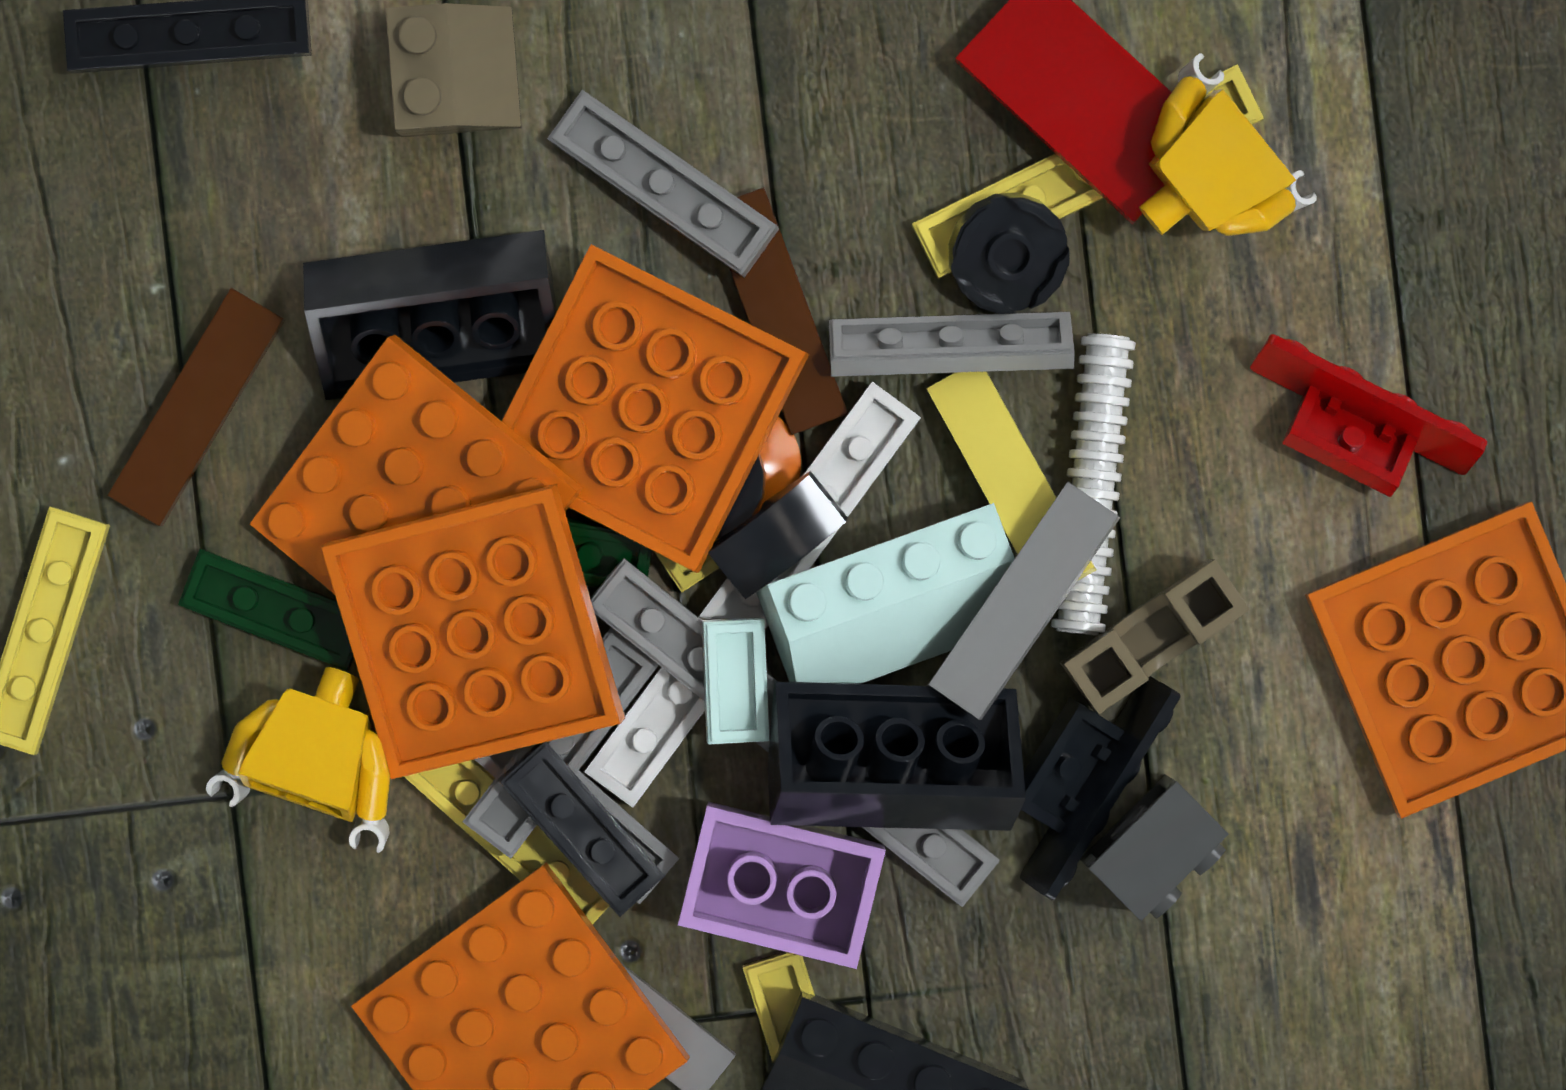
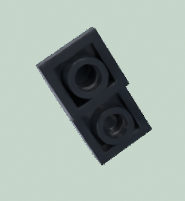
(778, 535)

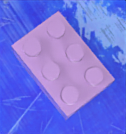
(782, 885)

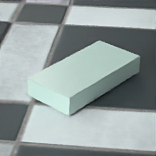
(735, 680)

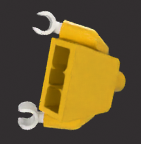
(1216, 164)
(313, 756)

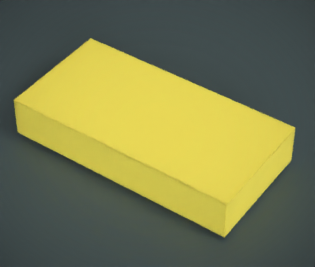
(775, 988)

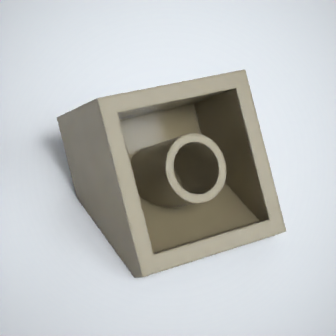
(453, 69)

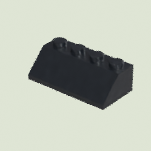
(459, 304)
(892, 758)
(847, 1050)

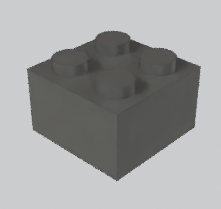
(1156, 849)

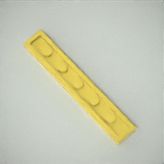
(1050, 183)

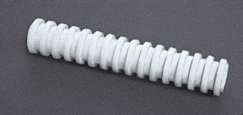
(1096, 465)

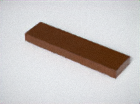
(779, 307)
(196, 407)

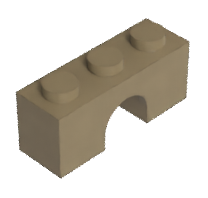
(1153, 635)

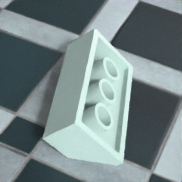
(887, 601)

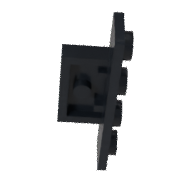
(1081, 776)

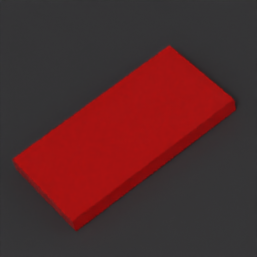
(1074, 94)

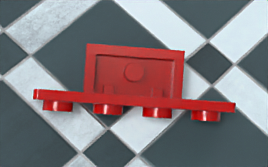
(1359, 424)

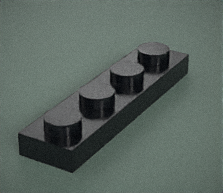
(185, 33)

